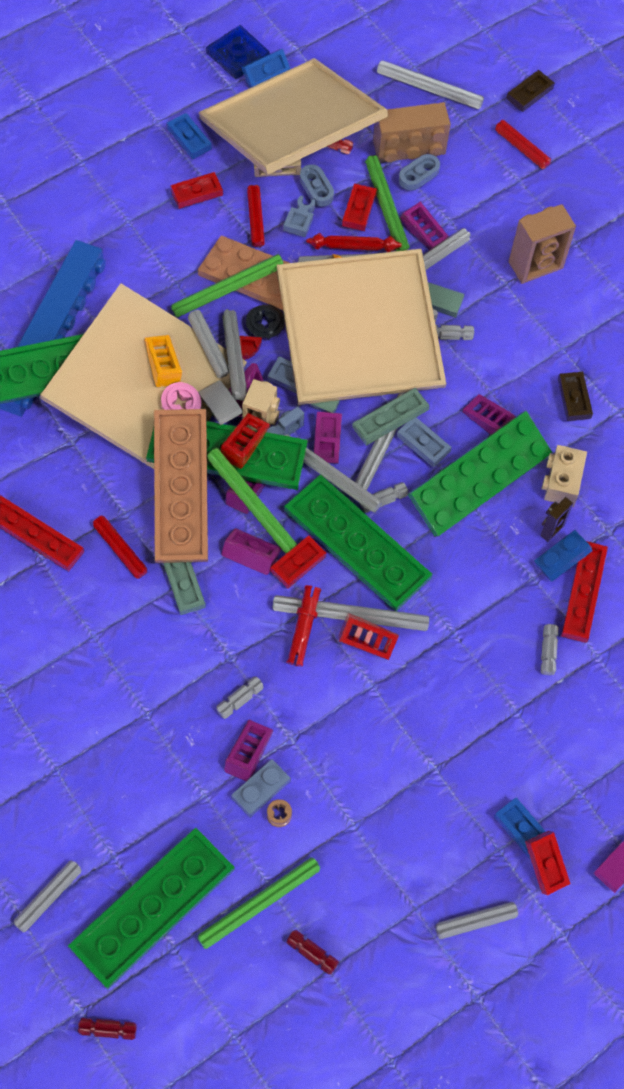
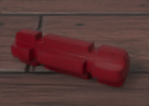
(312, 952)
(107, 1028)

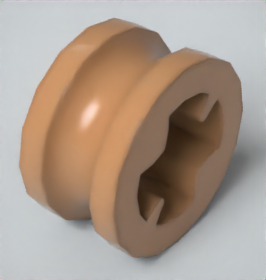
(287, 812)

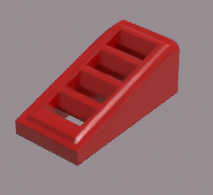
(237, 454)
(371, 628)

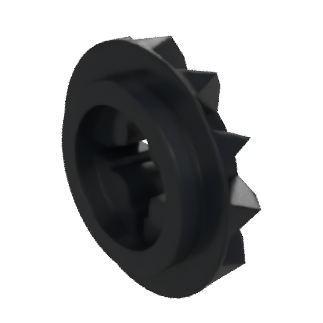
(272, 315)

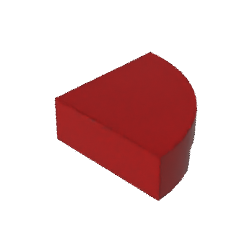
(249, 346)

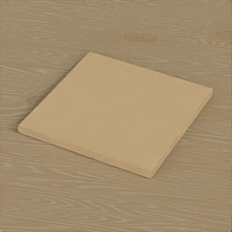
(292, 115)
(360, 326)
(110, 377)

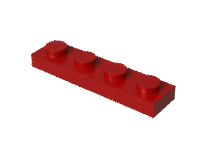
(38, 535)
(584, 594)

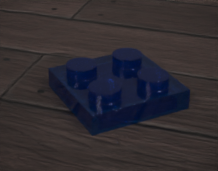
(236, 50)

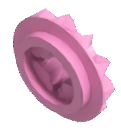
(184, 392)

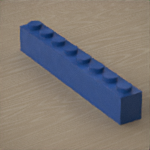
(61, 304)

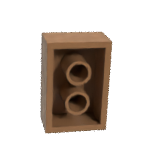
(412, 132)
(541, 243)

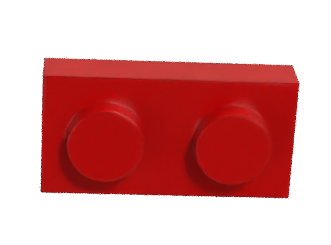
(196, 190)
(359, 207)
(298, 562)
(547, 862)

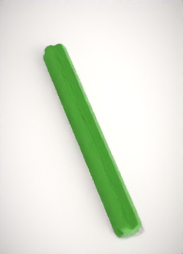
(386, 202)
(226, 286)
(251, 500)
(258, 903)

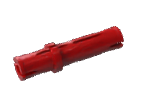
(306, 615)

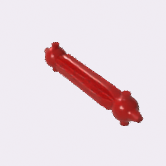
(354, 242)

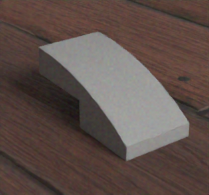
(220, 402)

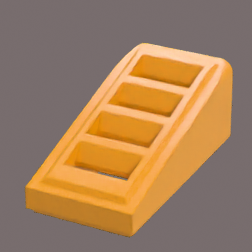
(163, 375)

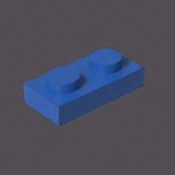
(265, 68)
(189, 136)
(563, 555)
(518, 823)

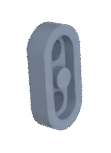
(417, 172)
(318, 187)

